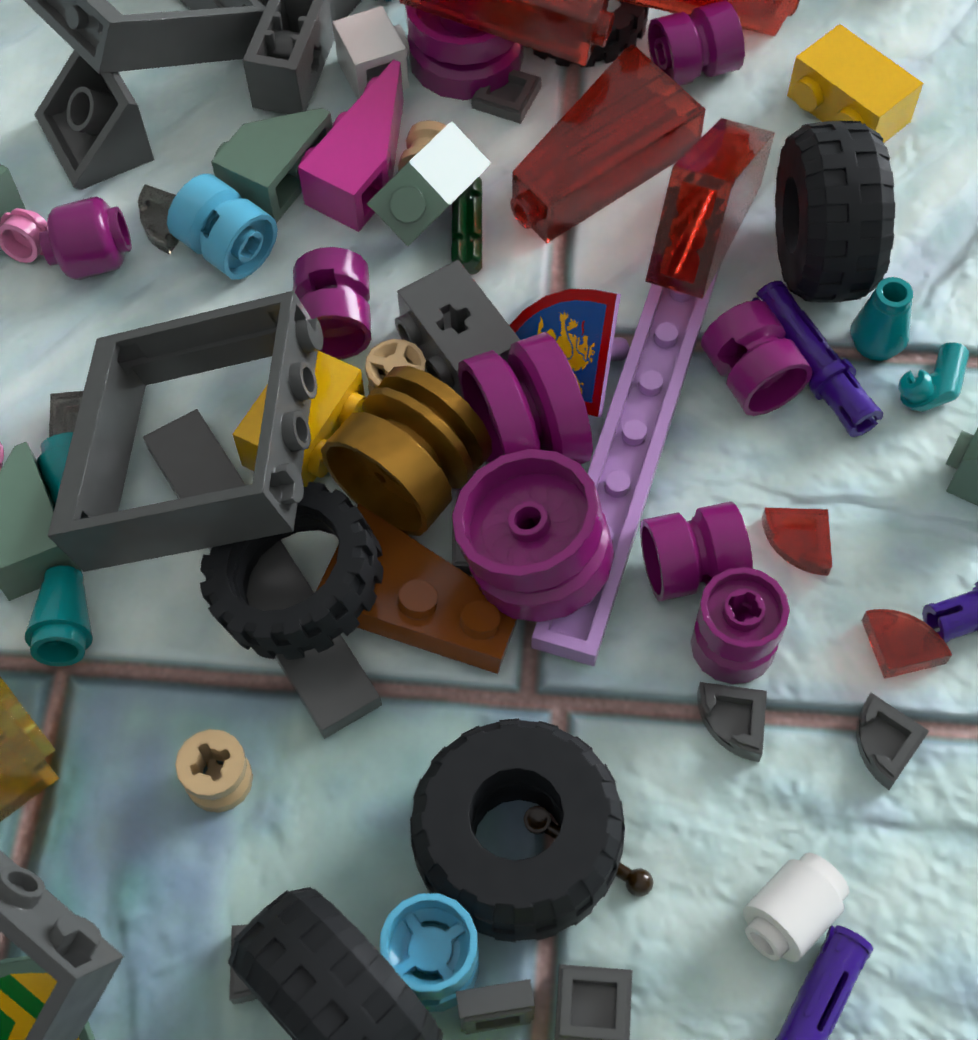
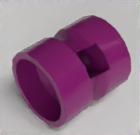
(703, 43)
(336, 292)
(756, 357)
(686, 552)
(739, 625)

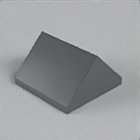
(93, 124)

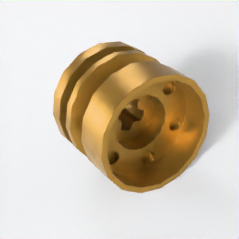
(407, 449)

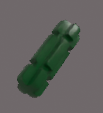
(467, 228)

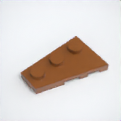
(431, 602)

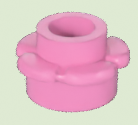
(21, 234)

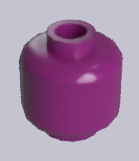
(85, 238)

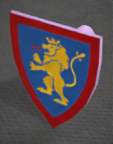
(585, 331)

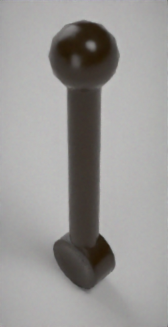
(538, 821)

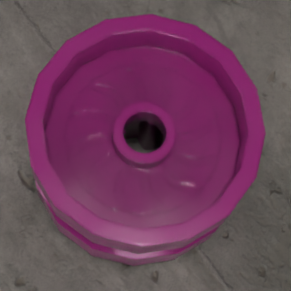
(456, 57)
(528, 400)
(534, 534)

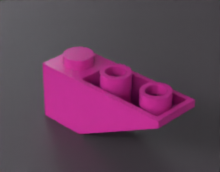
(356, 153)

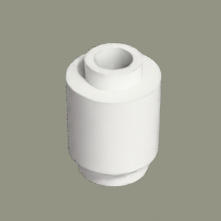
(795, 908)

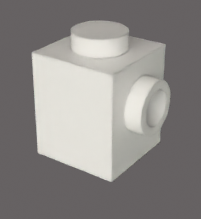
(368, 45)

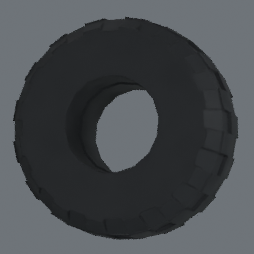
(834, 211)
(505, 765)
(325, 975)

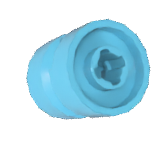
(222, 226)
(432, 948)

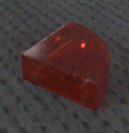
(800, 537)
(903, 642)

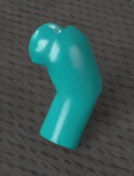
(939, 387)

